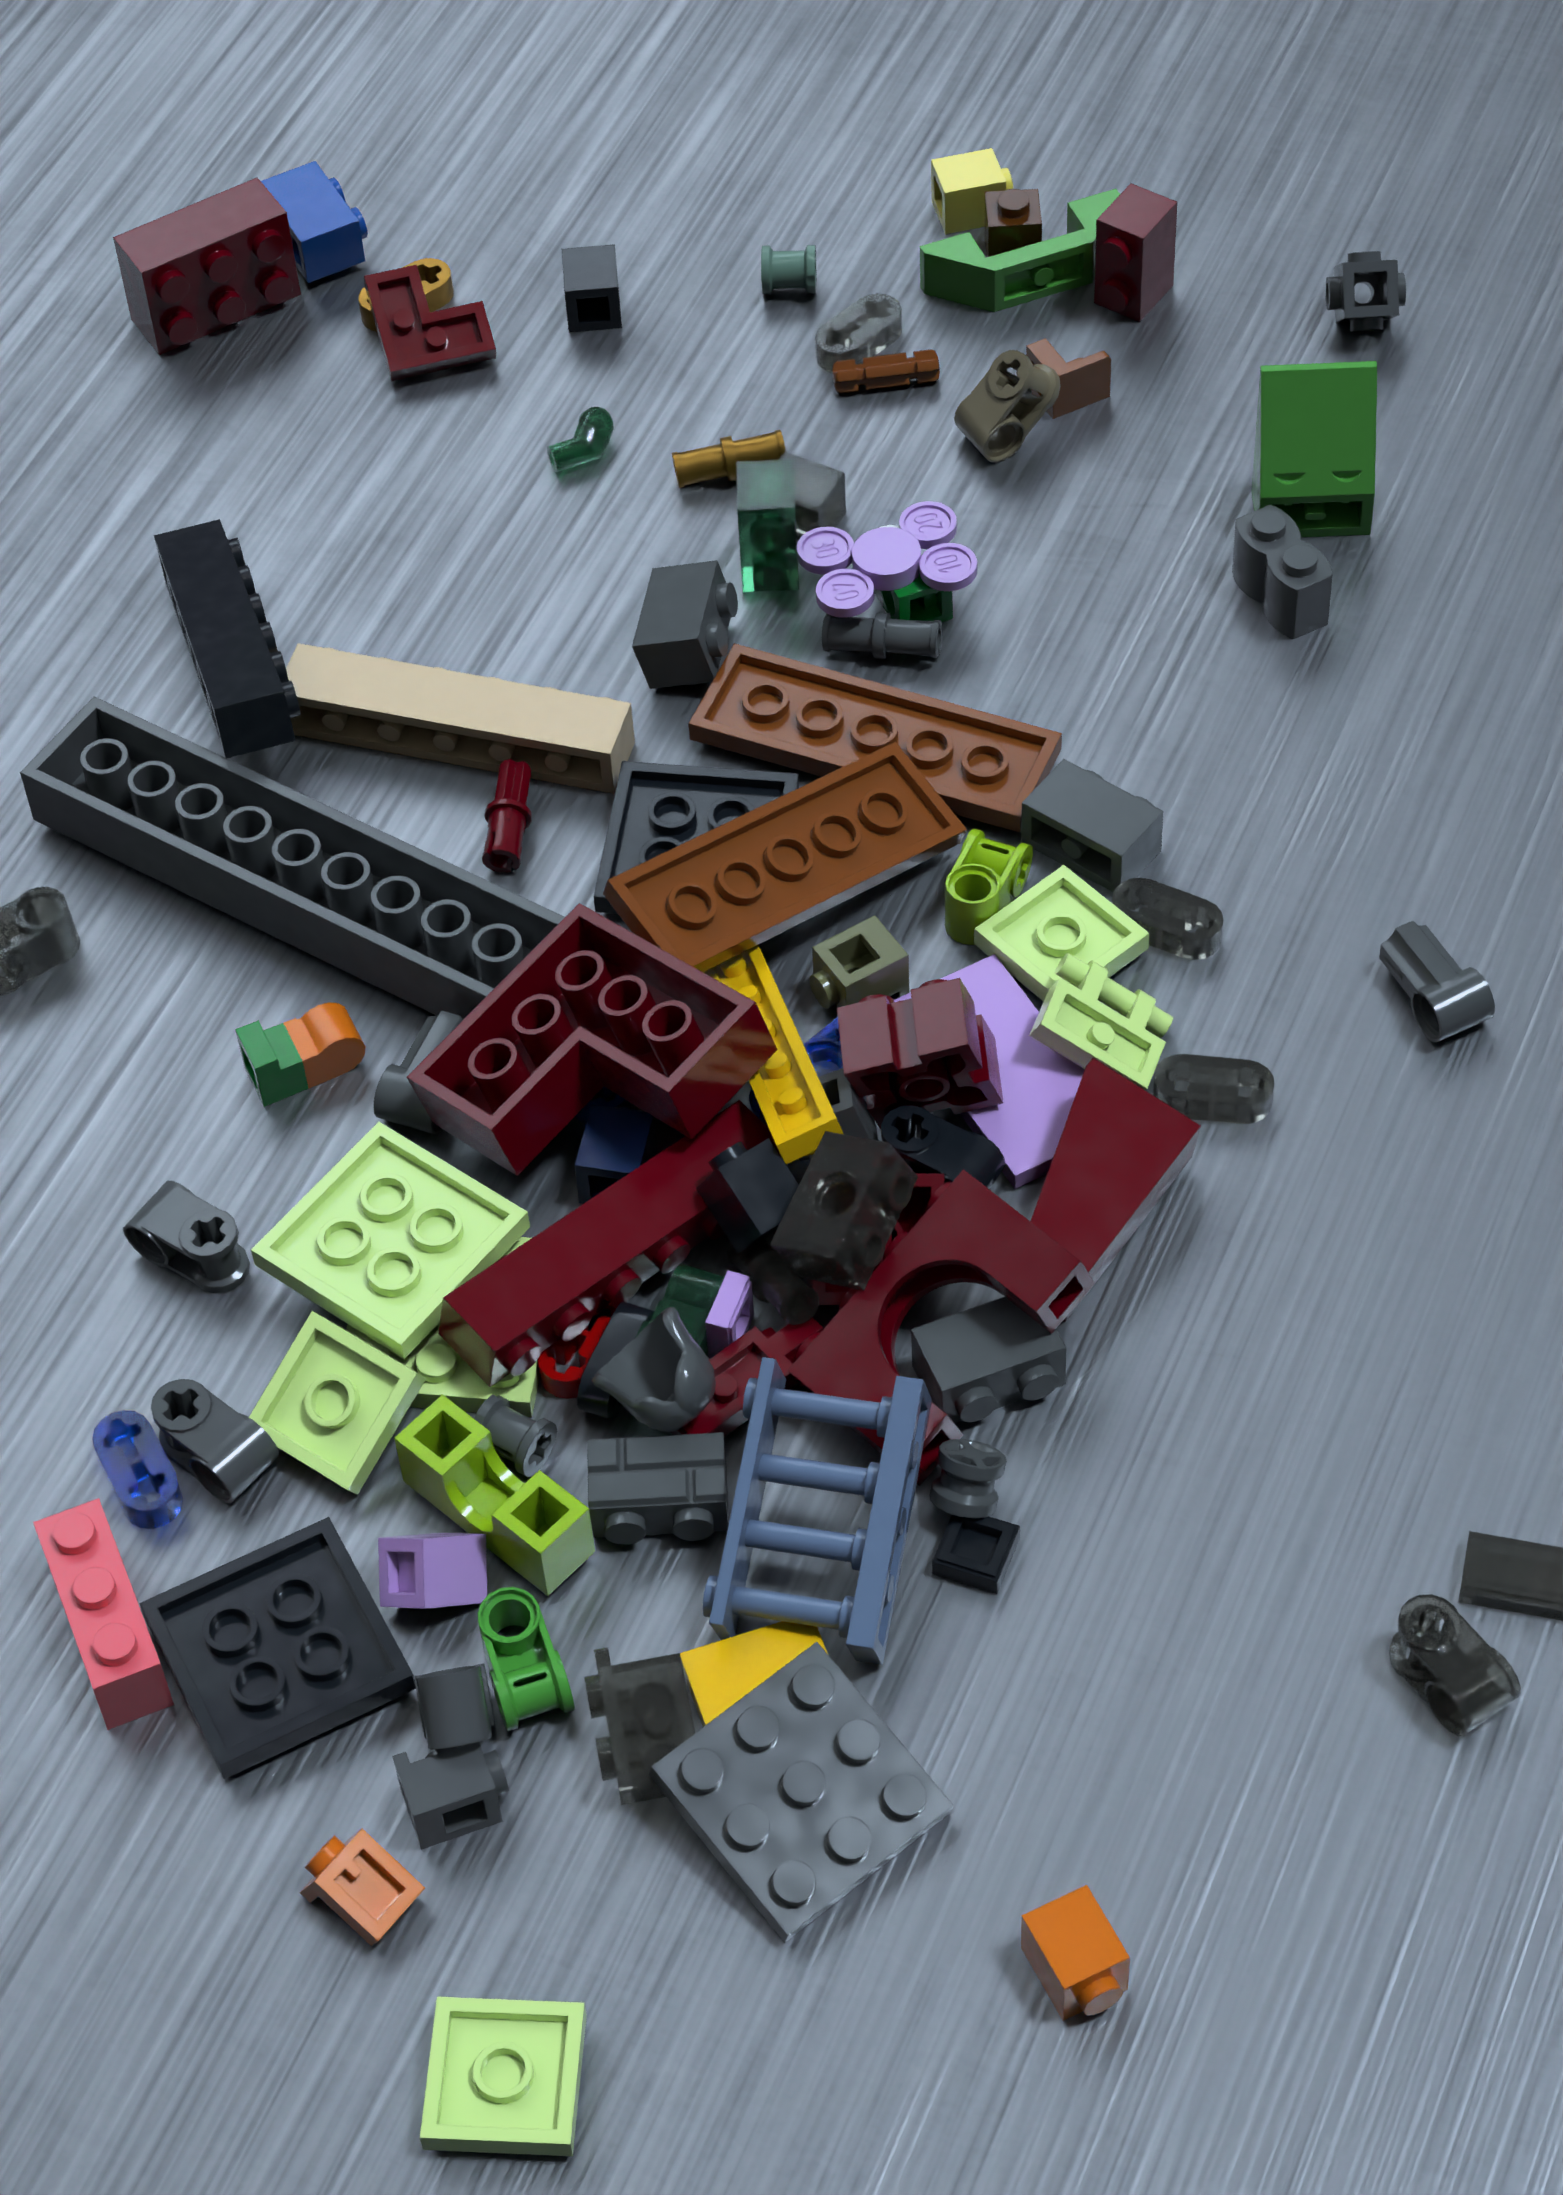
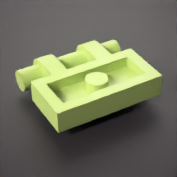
(1084, 1028)

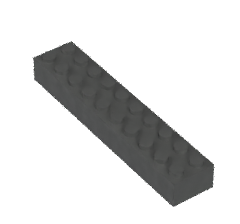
(281, 860)

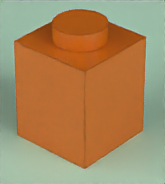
(1075, 1954)

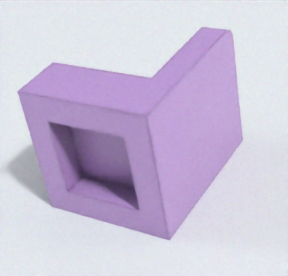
(432, 1570)

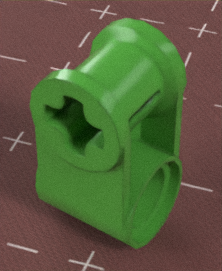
(523, 1667)

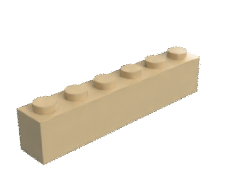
(460, 717)

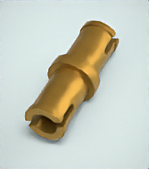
(721, 459)

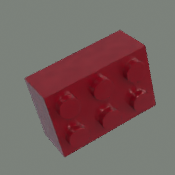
(208, 265)

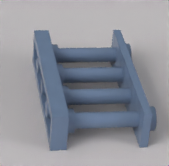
(872, 1551)

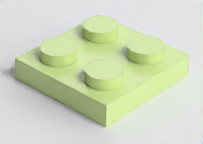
(1056, 919)
(336, 1402)
(503, 2076)

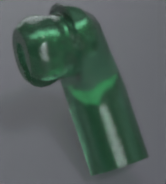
(589, 441)

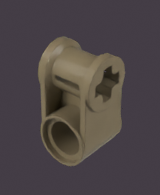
(1002, 407)

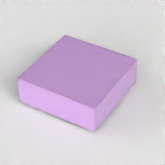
(730, 1312)

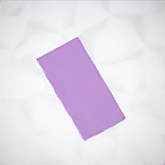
(1034, 1078)

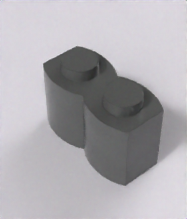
(1282, 571)

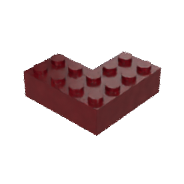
(587, 1016)

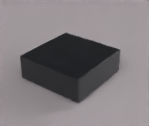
(976, 1551)

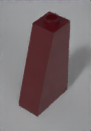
(1110, 1166)

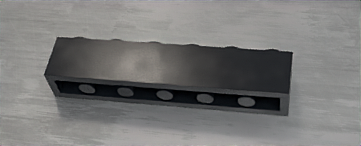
(228, 638)

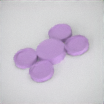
(886, 559)

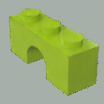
(527, 1524)

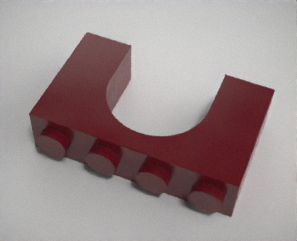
(959, 1239)

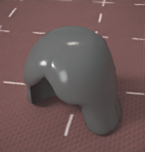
(660, 1375)

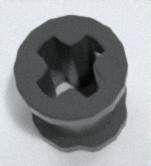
(516, 1435)

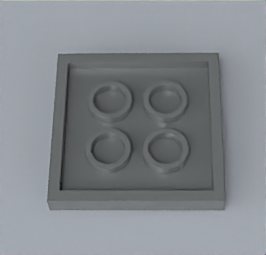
(800, 1791)

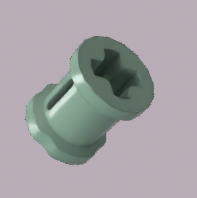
(788, 269)

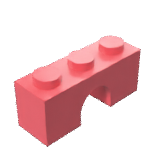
(103, 1614)

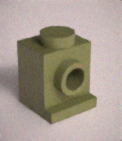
(859, 964)

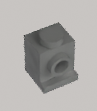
(451, 1791)

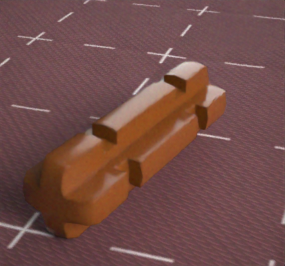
(885, 371)

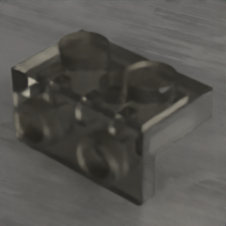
(644, 1717)

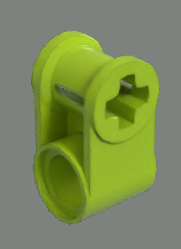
(983, 882)

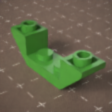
(962, 273)

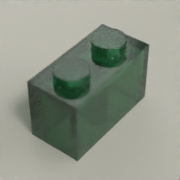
(767, 525)

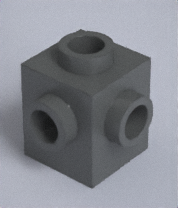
(1384, 282)

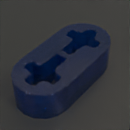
(149, 1463)

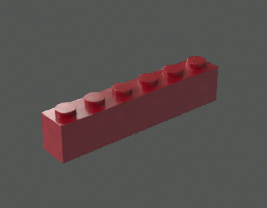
(592, 1255)

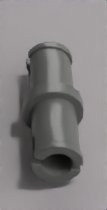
(882, 635)

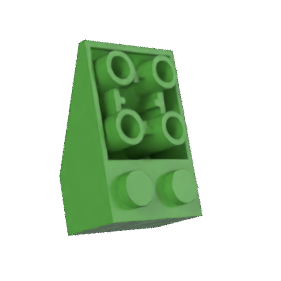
(1317, 445)

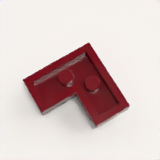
(423, 340)

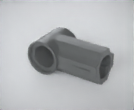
(1440, 992)
(394, 1095)

